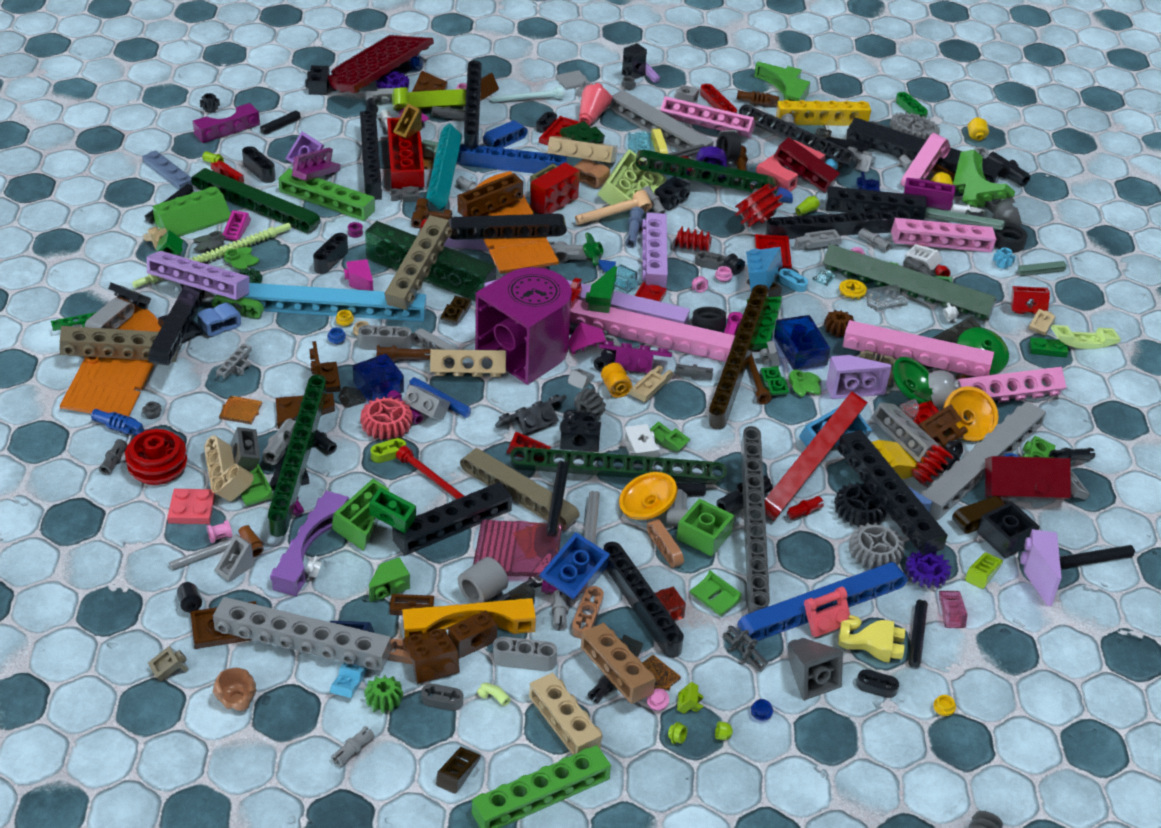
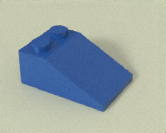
(576, 566)

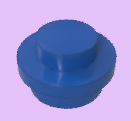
(336, 335)

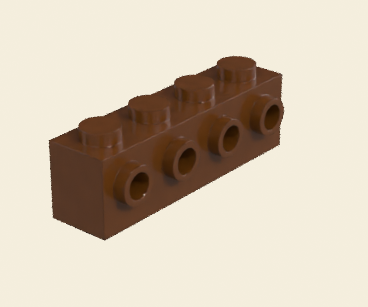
(490, 196)

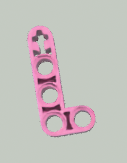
(932, 150)

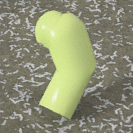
(496, 691)

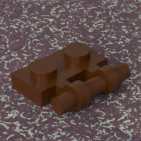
(941, 421)

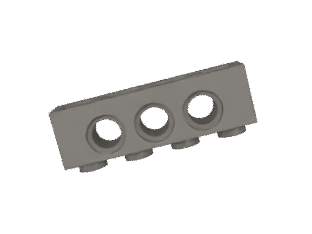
(903, 430)

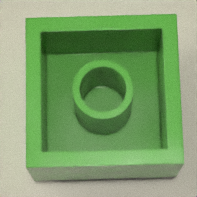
(705, 527)

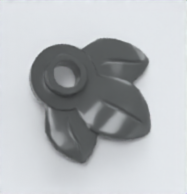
(209, 241)

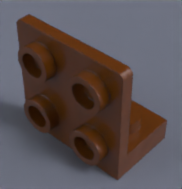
(327, 369)

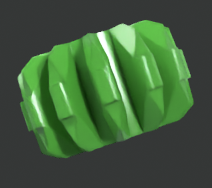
(383, 693)

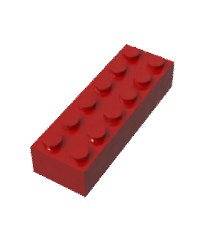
(405, 158)

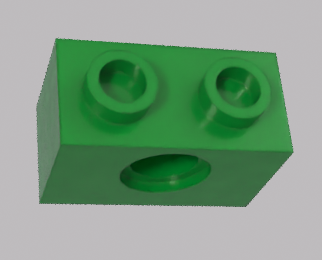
(392, 510)

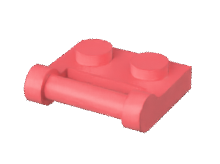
(829, 618)

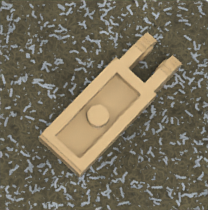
(651, 383)

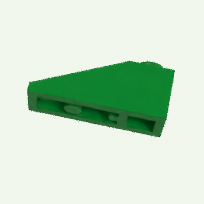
(602, 291)

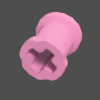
(219, 531)

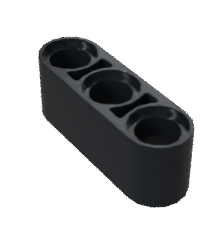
(258, 164)
(330, 253)

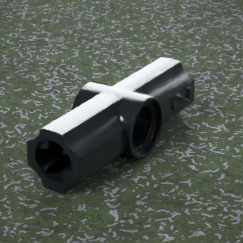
(1011, 169)
(734, 500)

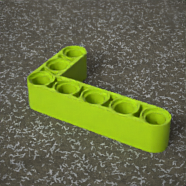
(428, 99)

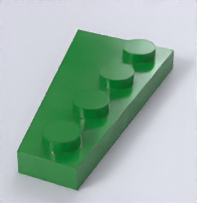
(768, 324)

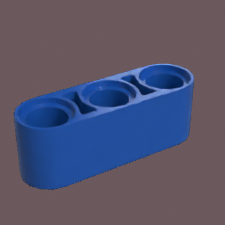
(505, 134)

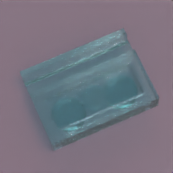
(639, 141)

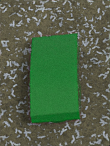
(773, 381)

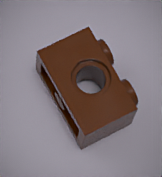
(473, 633)

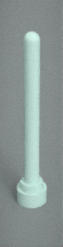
(556, 93)

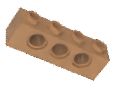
(618, 663)

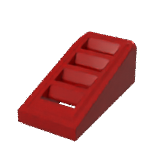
(521, 440)

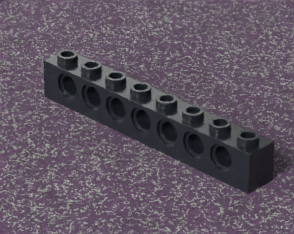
(370, 154)
(892, 493)

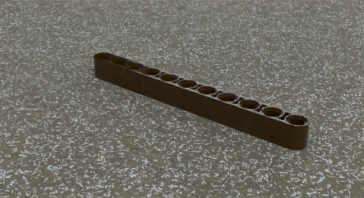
(738, 357)

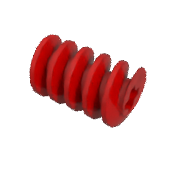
(693, 239)
(930, 464)

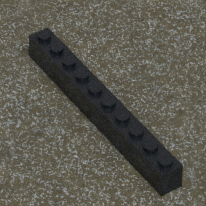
(900, 143)

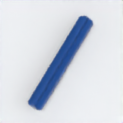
(455, 405)

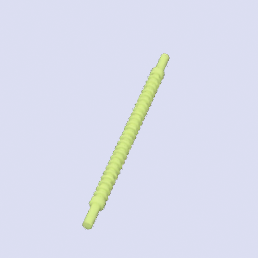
(271, 232)

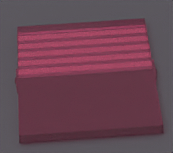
(517, 546)

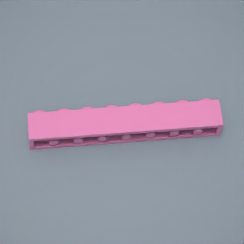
(922, 349)

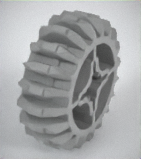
(876, 545)

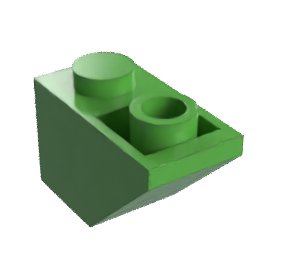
(389, 579)

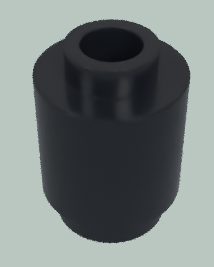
(189, 597)

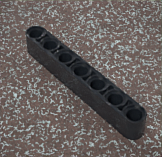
(507, 226)
(644, 601)

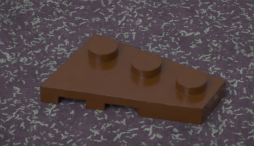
(289, 407)

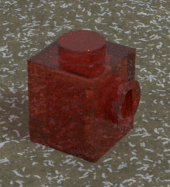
(672, 602)

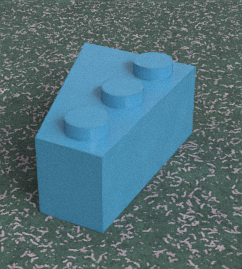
(814, 427)

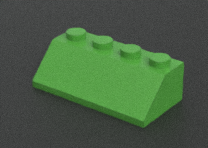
(192, 212)

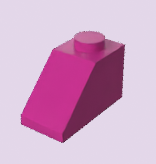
(359, 275)

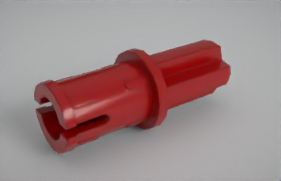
(805, 507)

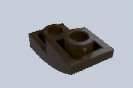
(456, 310)

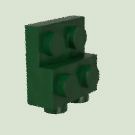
(583, 133)

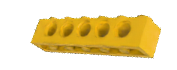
(829, 108)

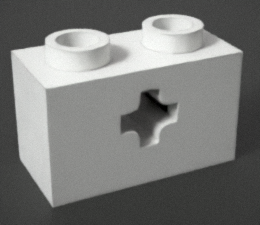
(640, 442)

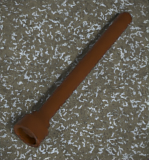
(762, 394)

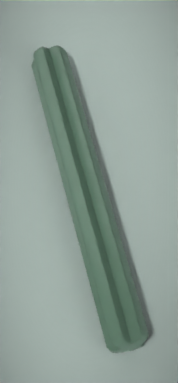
(964, 218)

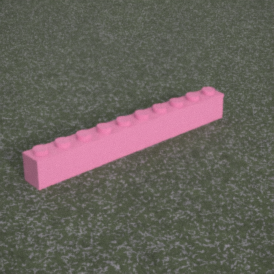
(656, 331)

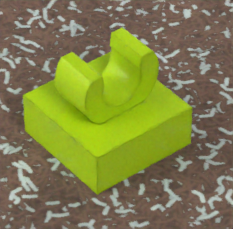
(689, 699)

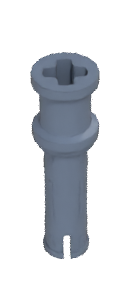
(634, 223)

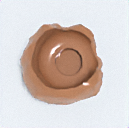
(235, 688)

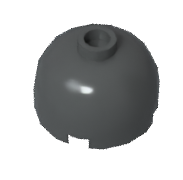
(1005, 211)

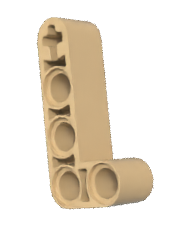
(225, 476)

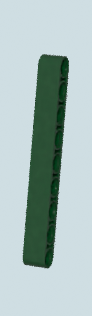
(700, 167)
(257, 200)

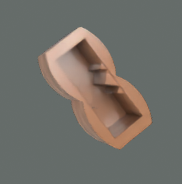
(592, 173)

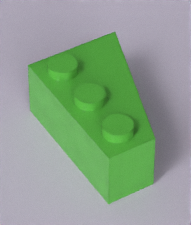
(353, 517)

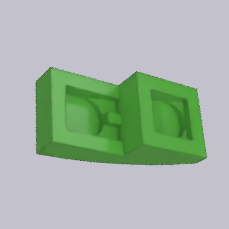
(669, 439)

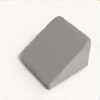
(580, 378)

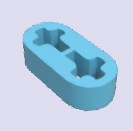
(793, 280)

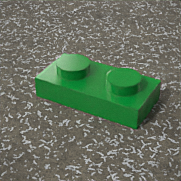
(1048, 347)

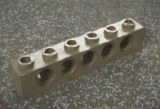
(418, 262)
(106, 343)

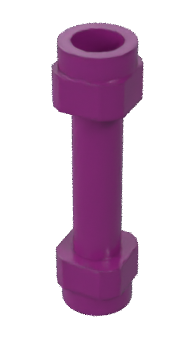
(417, 416)

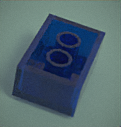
(801, 342)

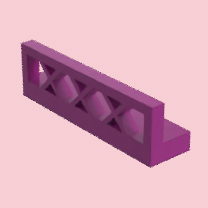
(314, 168)

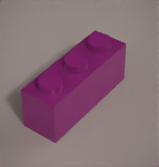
(937, 194)

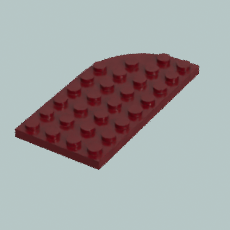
(376, 61)

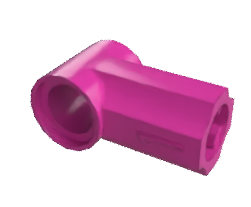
(733, 322)

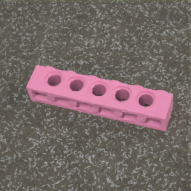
(708, 116)
(943, 235)
(1052, 377)

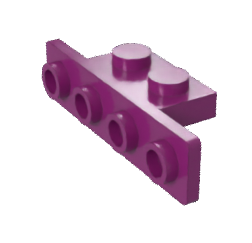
(635, 358)

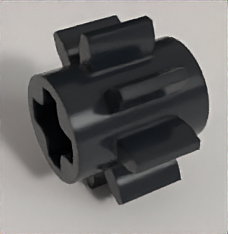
(209, 102)

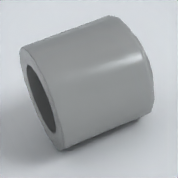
(483, 581)

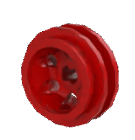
(759, 205)
(156, 456)

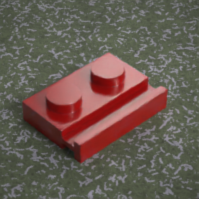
(651, 292)

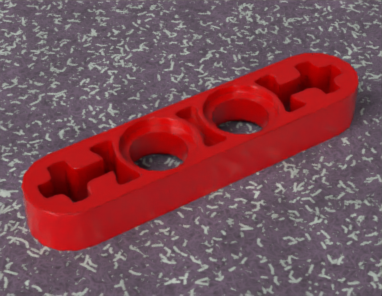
(716, 99)

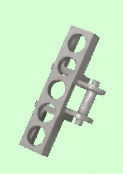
(238, 360)

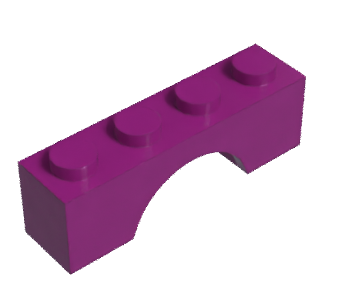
(210, 128)

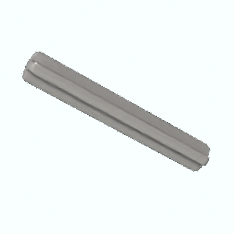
(592, 514)

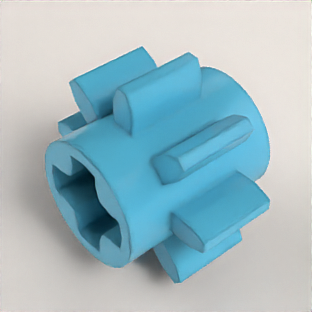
(1004, 258)

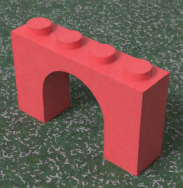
(784, 177)

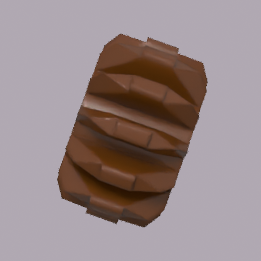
(837, 322)

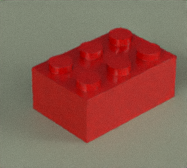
(554, 189)

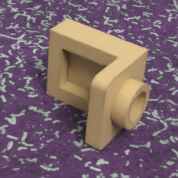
(154, 235)

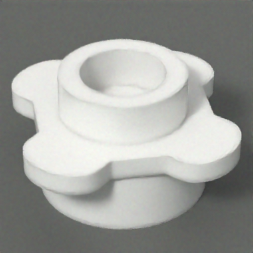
(950, 313)
(313, 568)

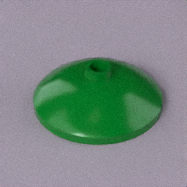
(980, 338)
(912, 379)

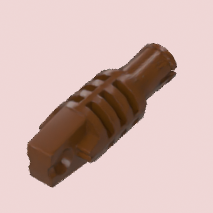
(758, 98)

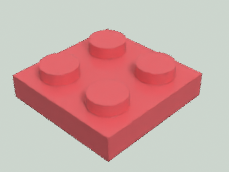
(191, 506)

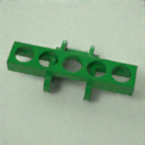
(56, 324)

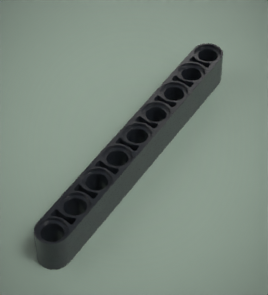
(472, 105)
(804, 137)
(843, 223)
(175, 325)

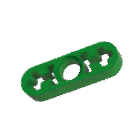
(910, 104)

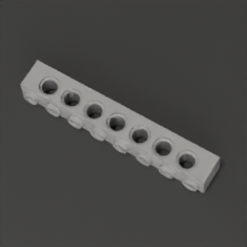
(302, 633)

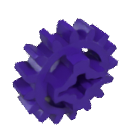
(393, 80)
(928, 569)

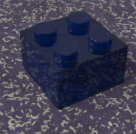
(377, 377)

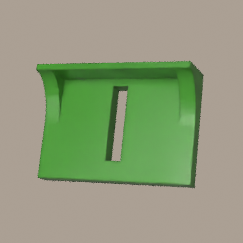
(259, 490)
(712, 585)

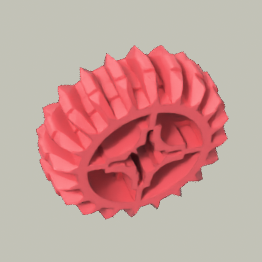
(386, 418)

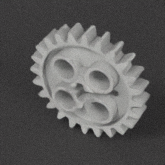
(914, 125)

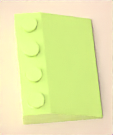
(628, 179)

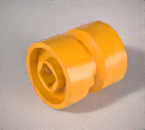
(616, 380)

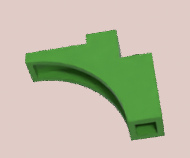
(785, 80)
(973, 184)

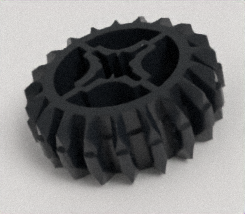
(858, 505)

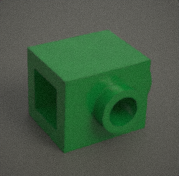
(170, 243)

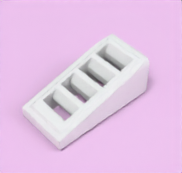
(925, 255)

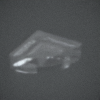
(910, 408)

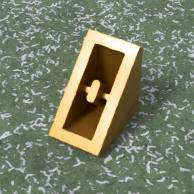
(409, 122)

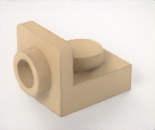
(1042, 322)

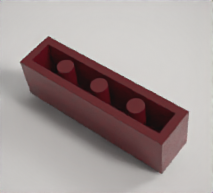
(806, 164)

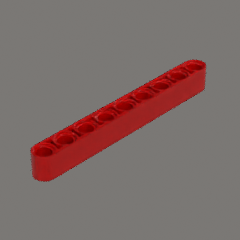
(813, 455)

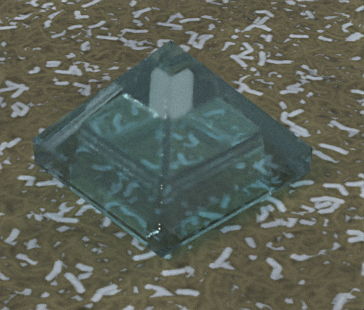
(823, 276)

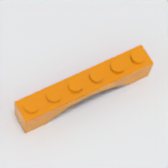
(511, 615)

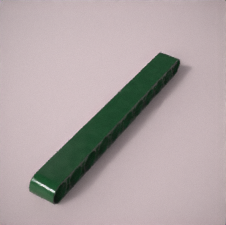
(297, 456)
(609, 459)

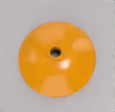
(979, 410)
(648, 496)

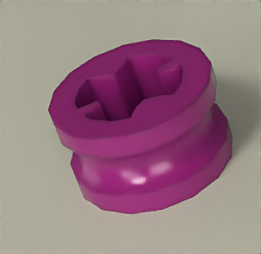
(355, 229)

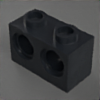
(317, 80)
(673, 192)

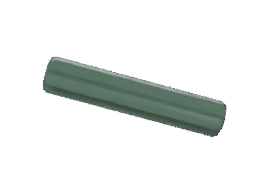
(1042, 268)

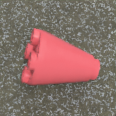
(593, 102)

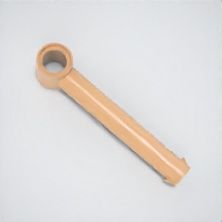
(640, 199)

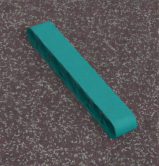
(444, 166)

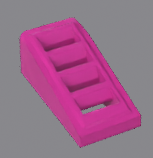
(235, 216)

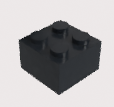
(1006, 528)

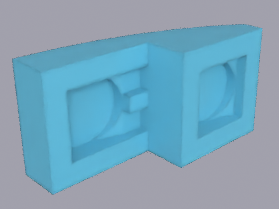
(348, 680)

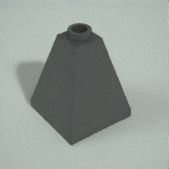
(815, 667)

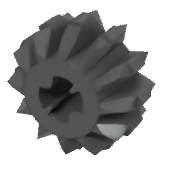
(590, 401)

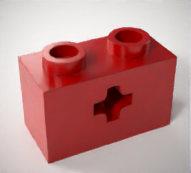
(1021, 295)

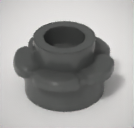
(628, 82)
(152, 410)

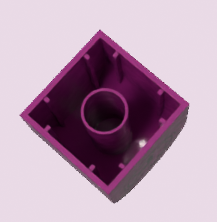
(527, 319)

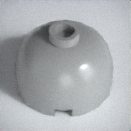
(942, 385)

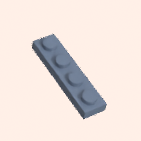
(167, 169)

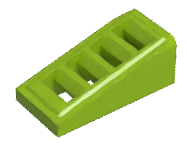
(981, 572)

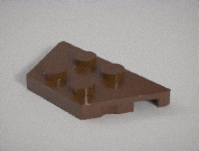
(428, 82)

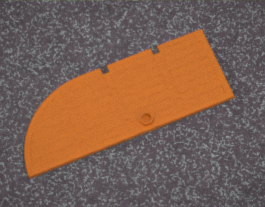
(517, 253)
(112, 382)

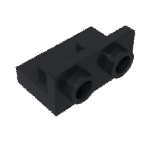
(132, 296)

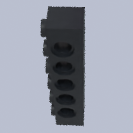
(858, 200)
(453, 518)

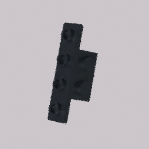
(534, 418)

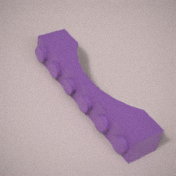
(290, 572)

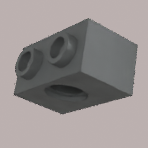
(245, 448)

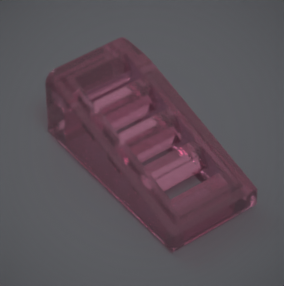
(953, 612)

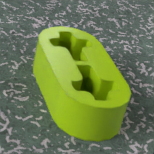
(386, 449)

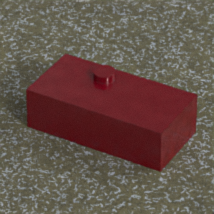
(1028, 477)

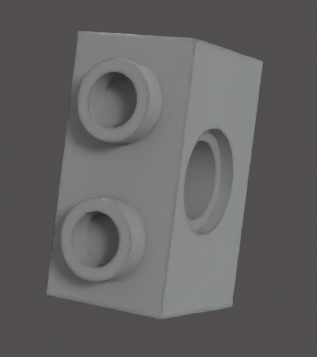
(426, 402)

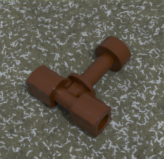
(422, 212)

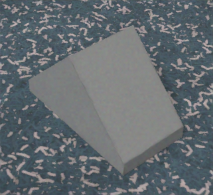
(236, 559)

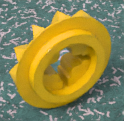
(858, 287)

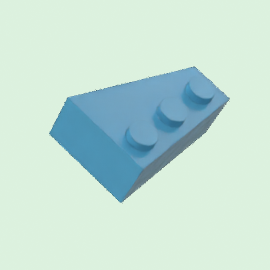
(763, 265)

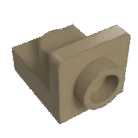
(167, 663)

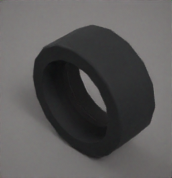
(731, 144)
(1014, 232)
(709, 318)

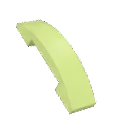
(1101, 338)

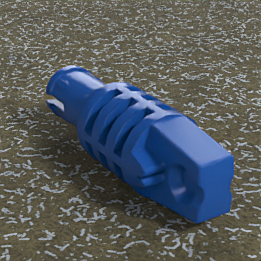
(118, 422)

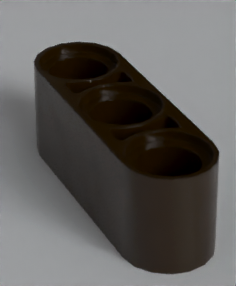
(969, 516)

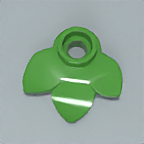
(240, 258)
(804, 382)

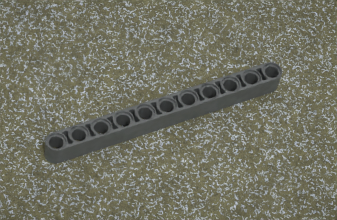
(754, 520)

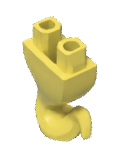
(875, 638)

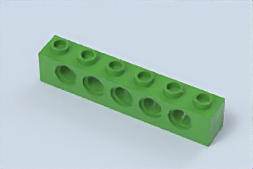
(328, 195)
(558, 781)

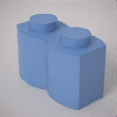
(219, 319)

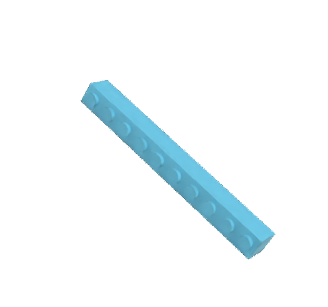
(332, 300)

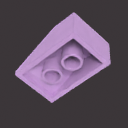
(857, 375)
(1042, 563)

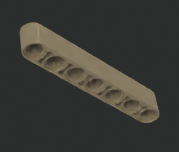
(521, 488)

